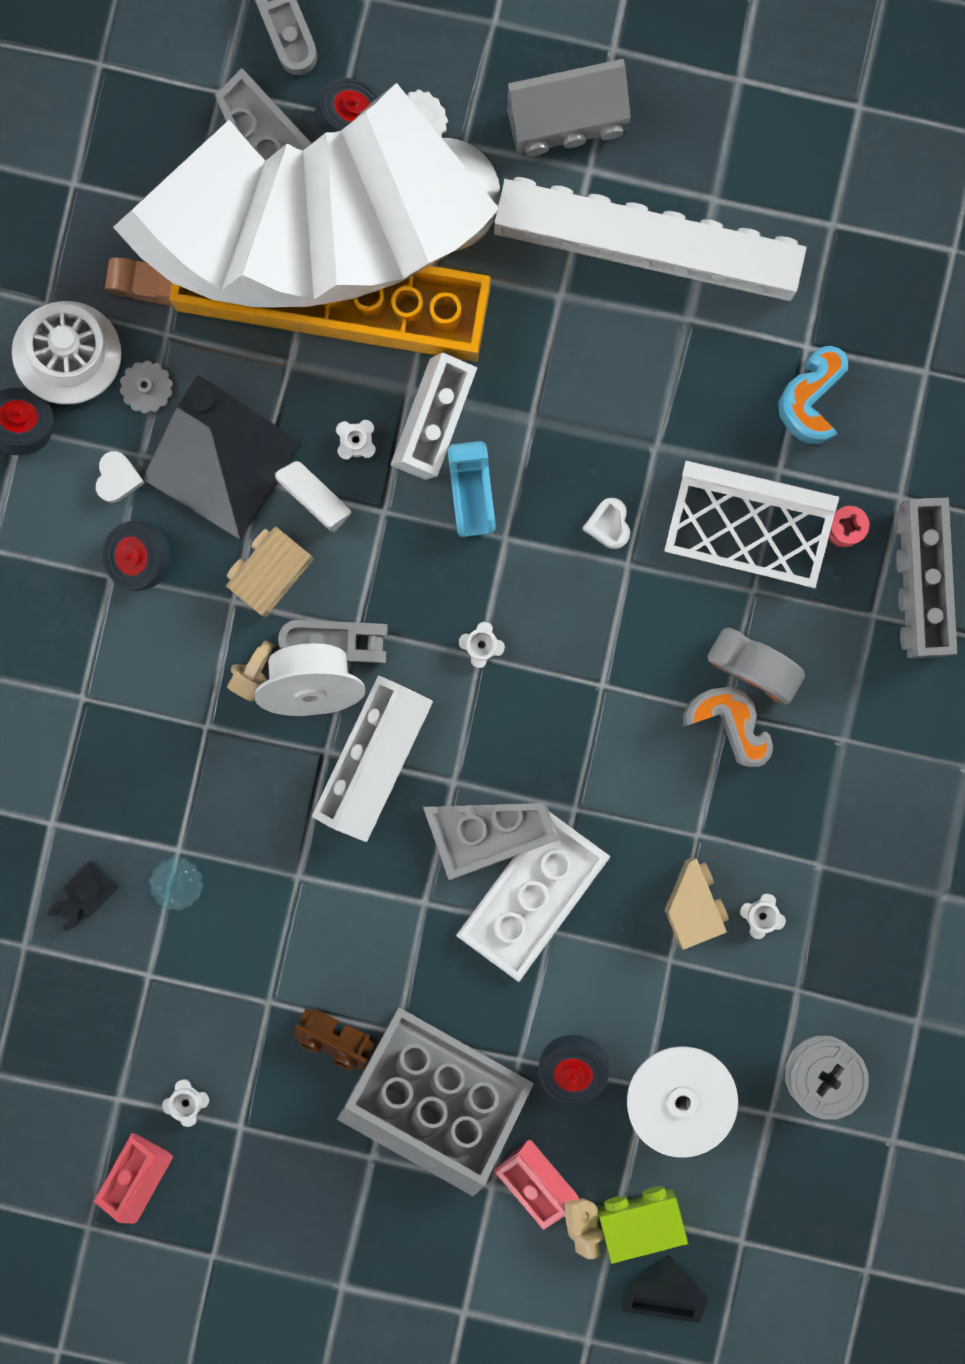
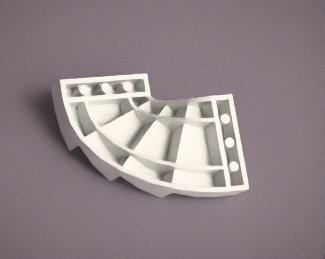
(310, 221)

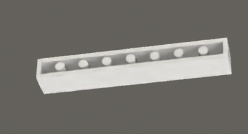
(649, 239)

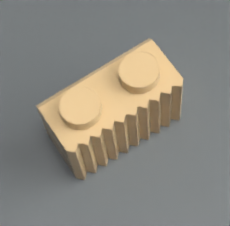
(268, 571)

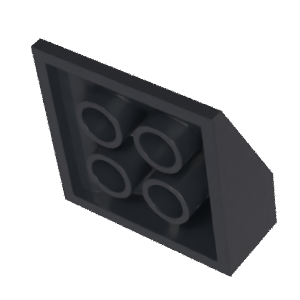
(219, 457)

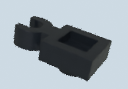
(86, 892)

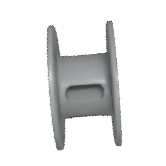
(819, 1097)

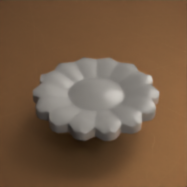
(146, 387)

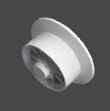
(66, 352)
(309, 681)
(682, 1101)

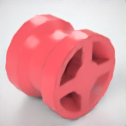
(842, 533)

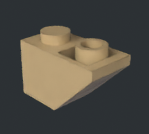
(692, 908)

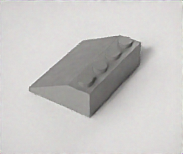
(436, 1102)

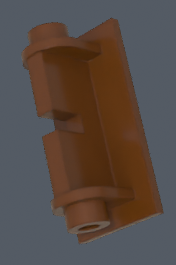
(319, 1036)

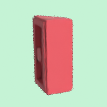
(133, 1179)
(536, 1184)

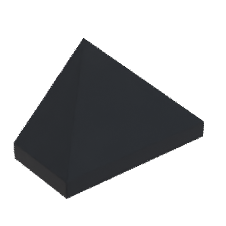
(665, 1293)

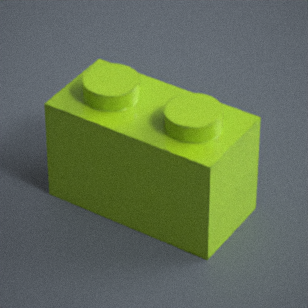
(642, 1224)

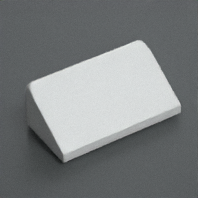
(313, 495)

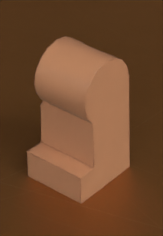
(137, 281)

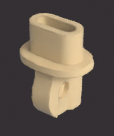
(249, 677)
(582, 1227)

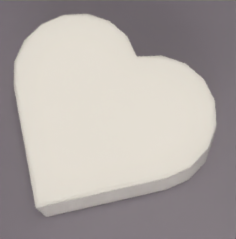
(117, 478)
(608, 524)

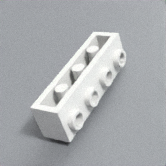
(376, 760)

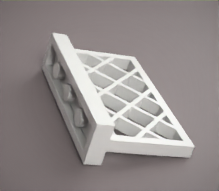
(757, 490)

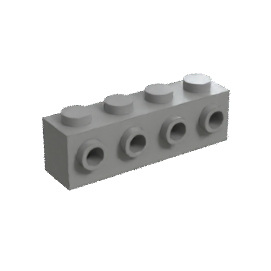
(927, 578)

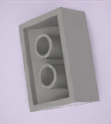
(569, 107)

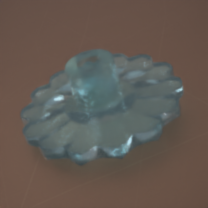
(176, 883)

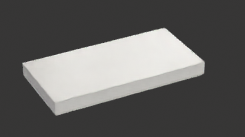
(532, 900)

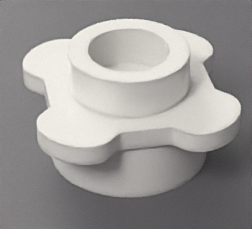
(349, 449)
(470, 643)
(773, 920)
(174, 1104)

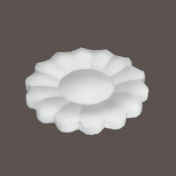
(430, 109)

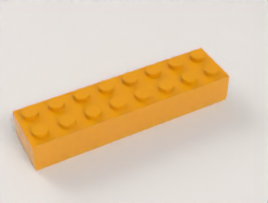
(422, 314)

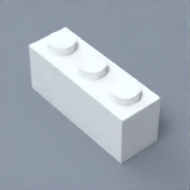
(433, 416)

